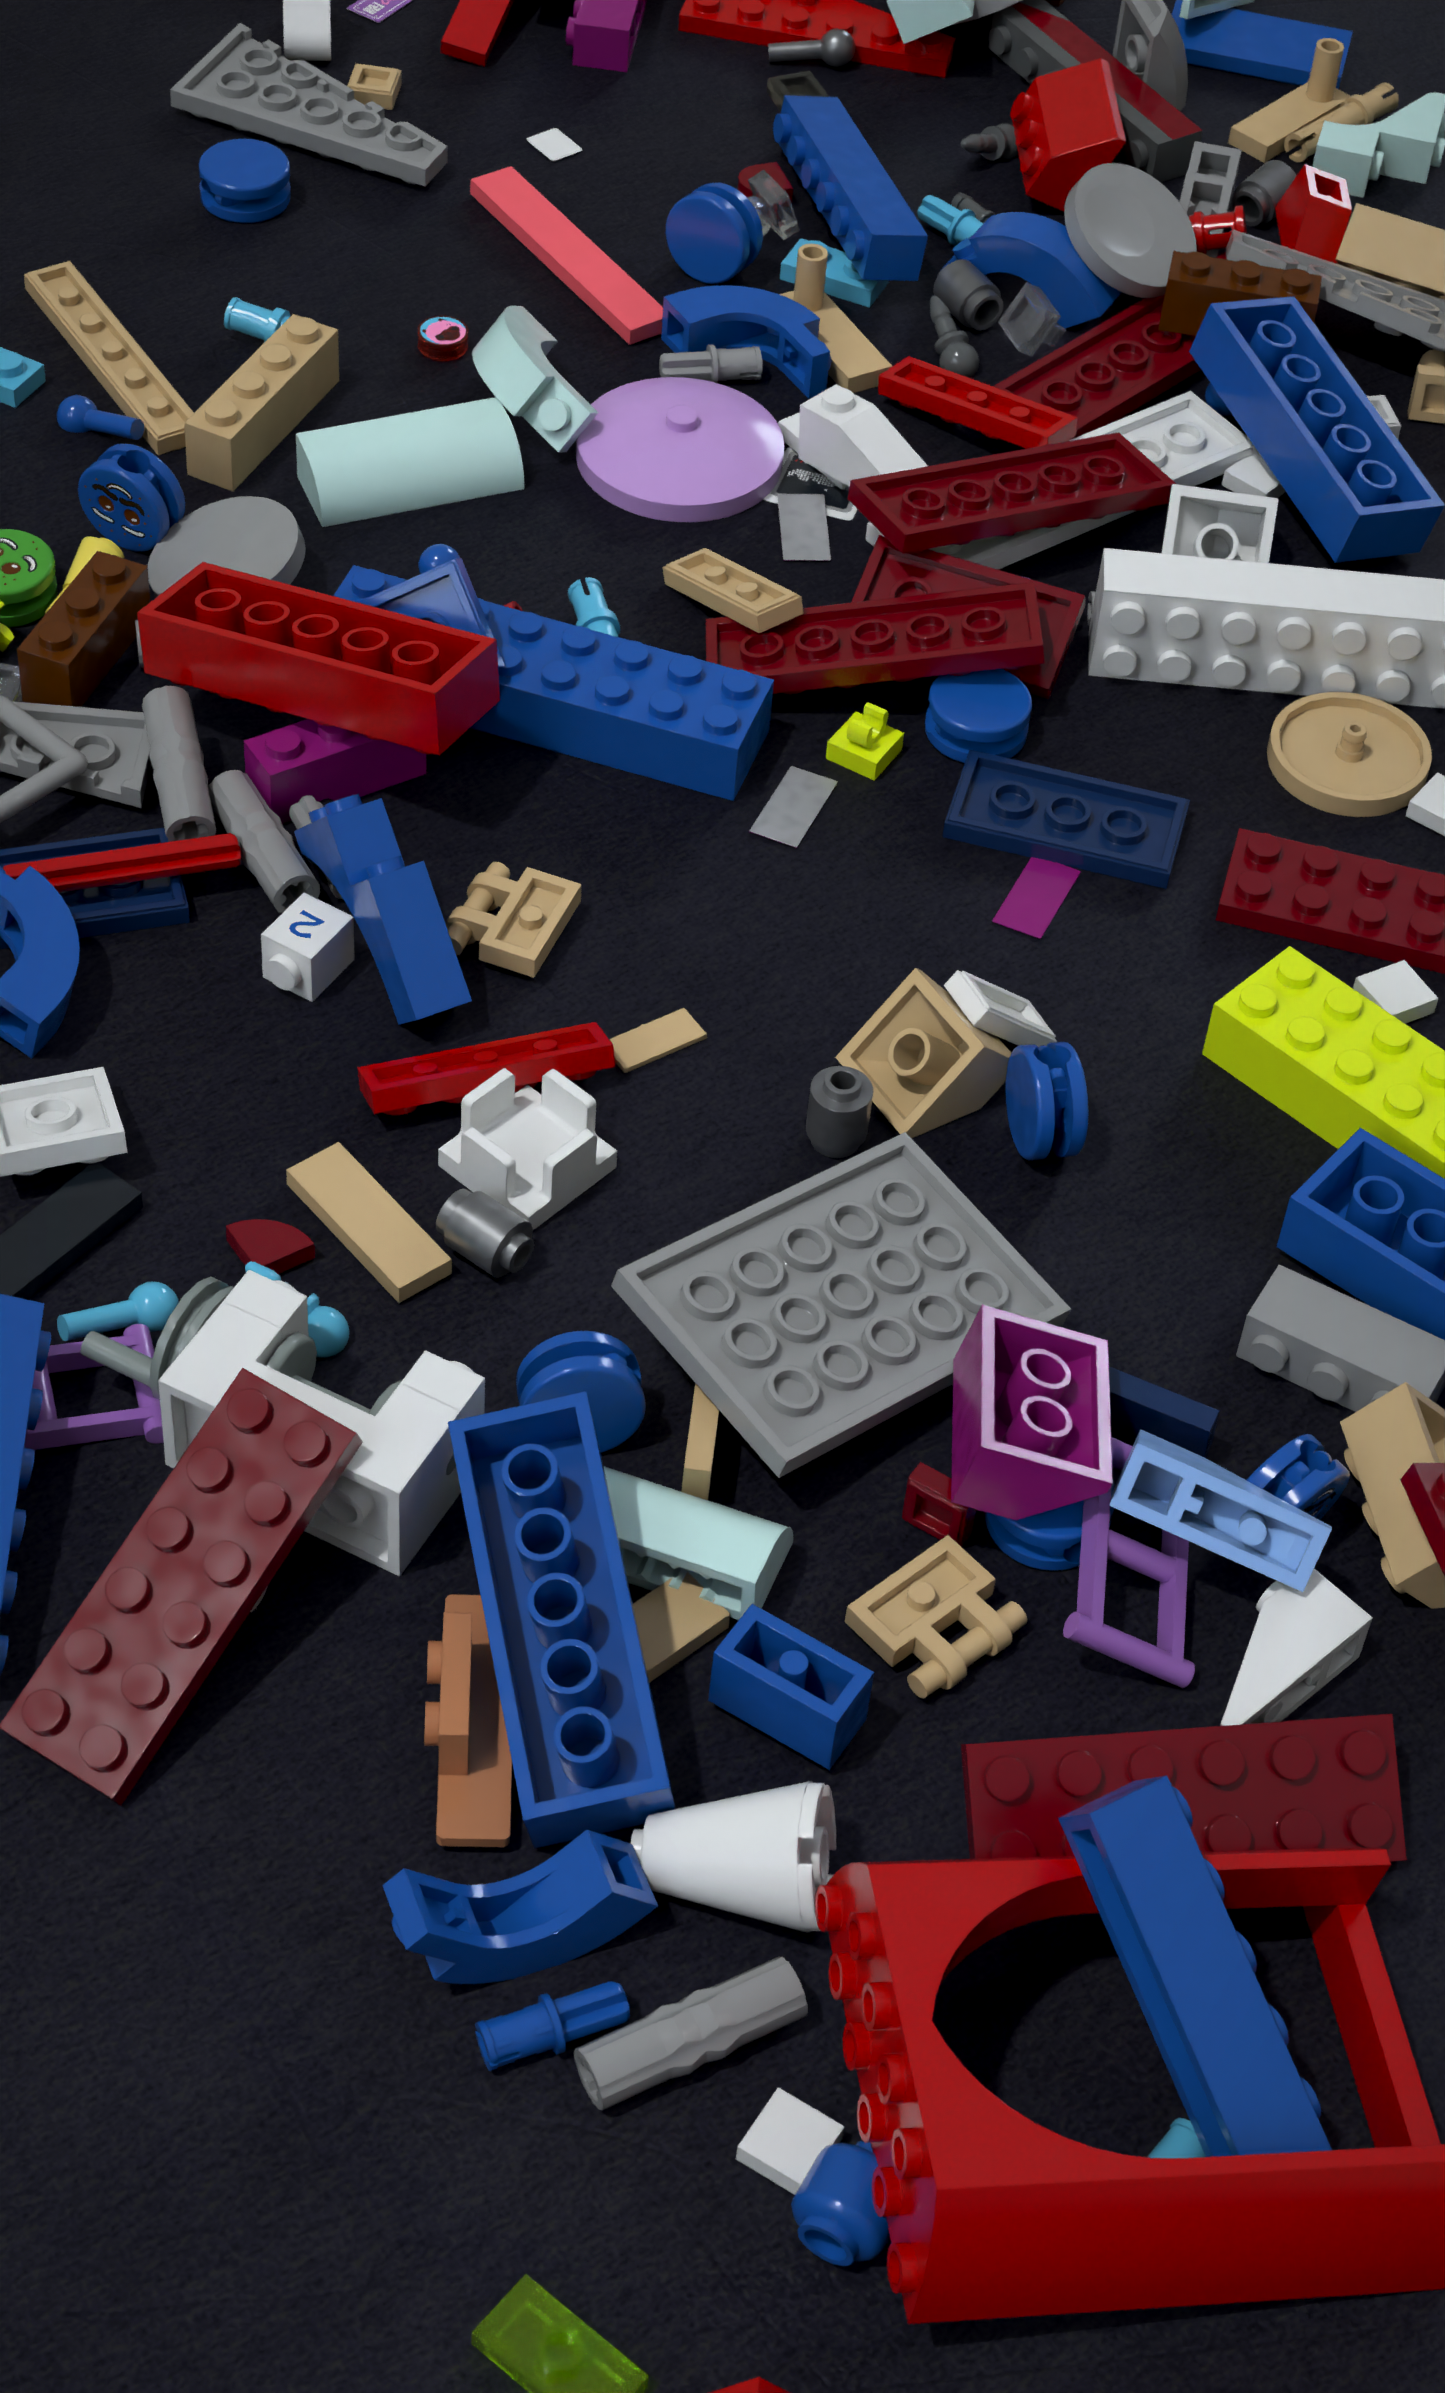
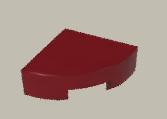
(270, 1244)

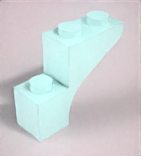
(1395, 147)

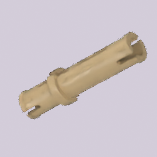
(1353, 111)

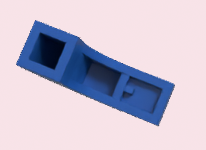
(1043, 256)
(749, 318)
(46, 955)
(526, 1921)

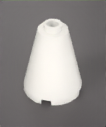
(745, 1853)

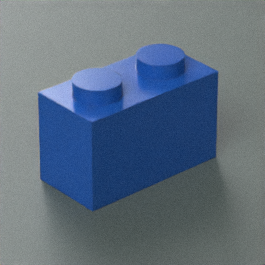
(790, 1686)

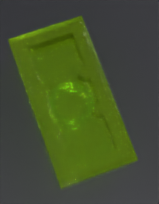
(551, 2347)

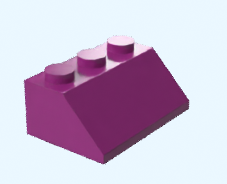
(1029, 1416)

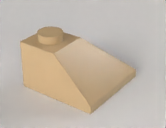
(926, 1058)

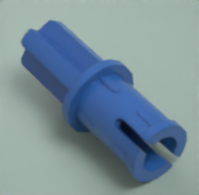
(551, 2024)

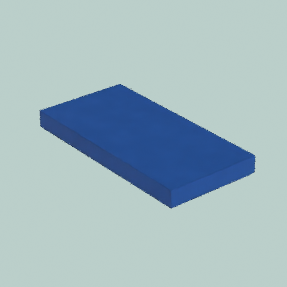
(1255, 44)

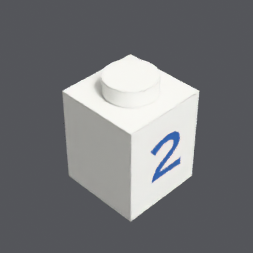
(307, 947)

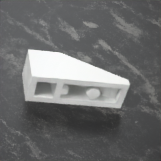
(851, 438)
(1295, 1649)

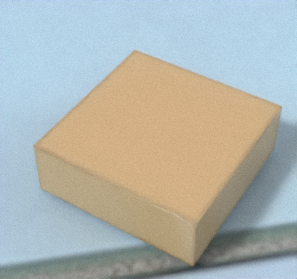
(375, 84)

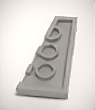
(110, 740)

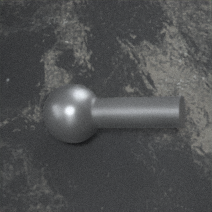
(835, 49)

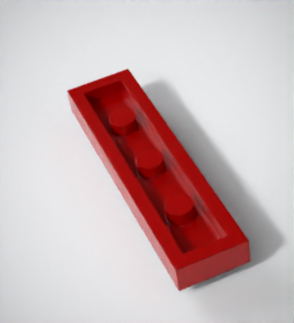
(975, 404)
(451, 1074)

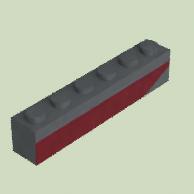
(1041, 41)

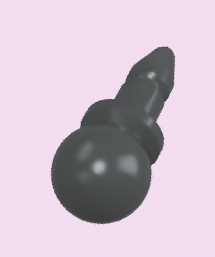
(993, 142)
(952, 344)

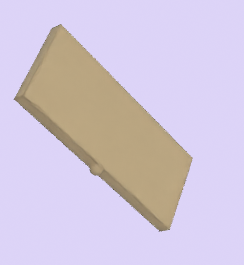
(656, 1040)

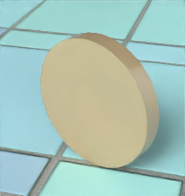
(1349, 754)

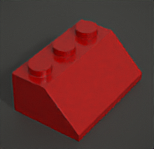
(1066, 128)

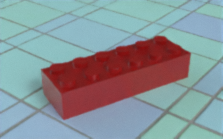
(320, 657)

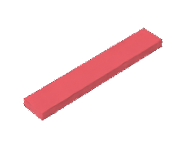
(569, 254)

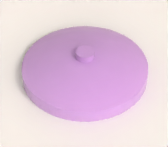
(680, 450)

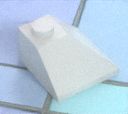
(1219, 524)

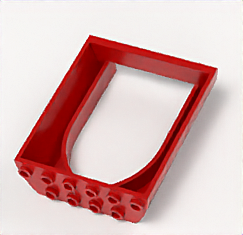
(1029, 2223)

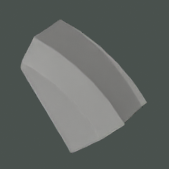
(1153, 48)

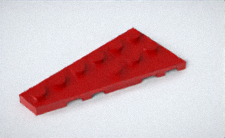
(803, 20)

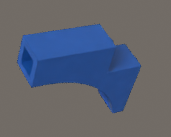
(390, 904)

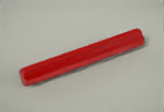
(136, 863)

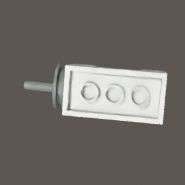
(403, 1469)

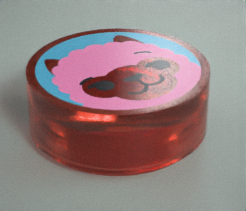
(443, 338)

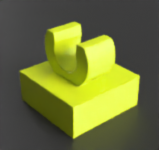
(865, 742)

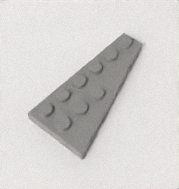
(304, 107)
(1388, 304)

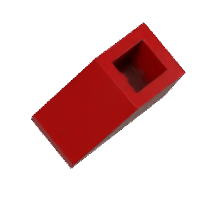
(1314, 213)

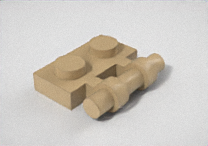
(525, 926)
(923, 1600)

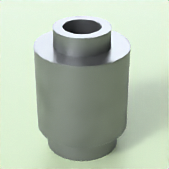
(1263, 191)
(969, 295)
(839, 1111)
(485, 1232)

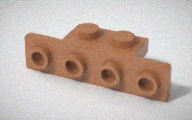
(469, 1731)

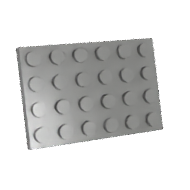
(832, 1300)

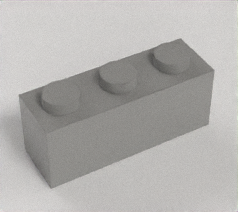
(1337, 1343)

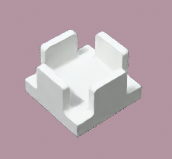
(528, 1145)

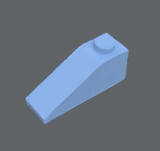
(1218, 1511)

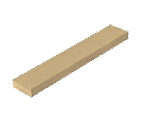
(111, 354)

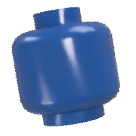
(838, 2208)

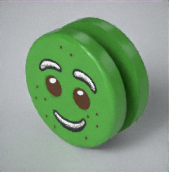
(26, 577)

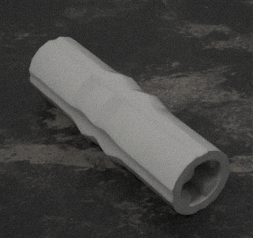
(178, 764)
(263, 841)
(690, 2032)

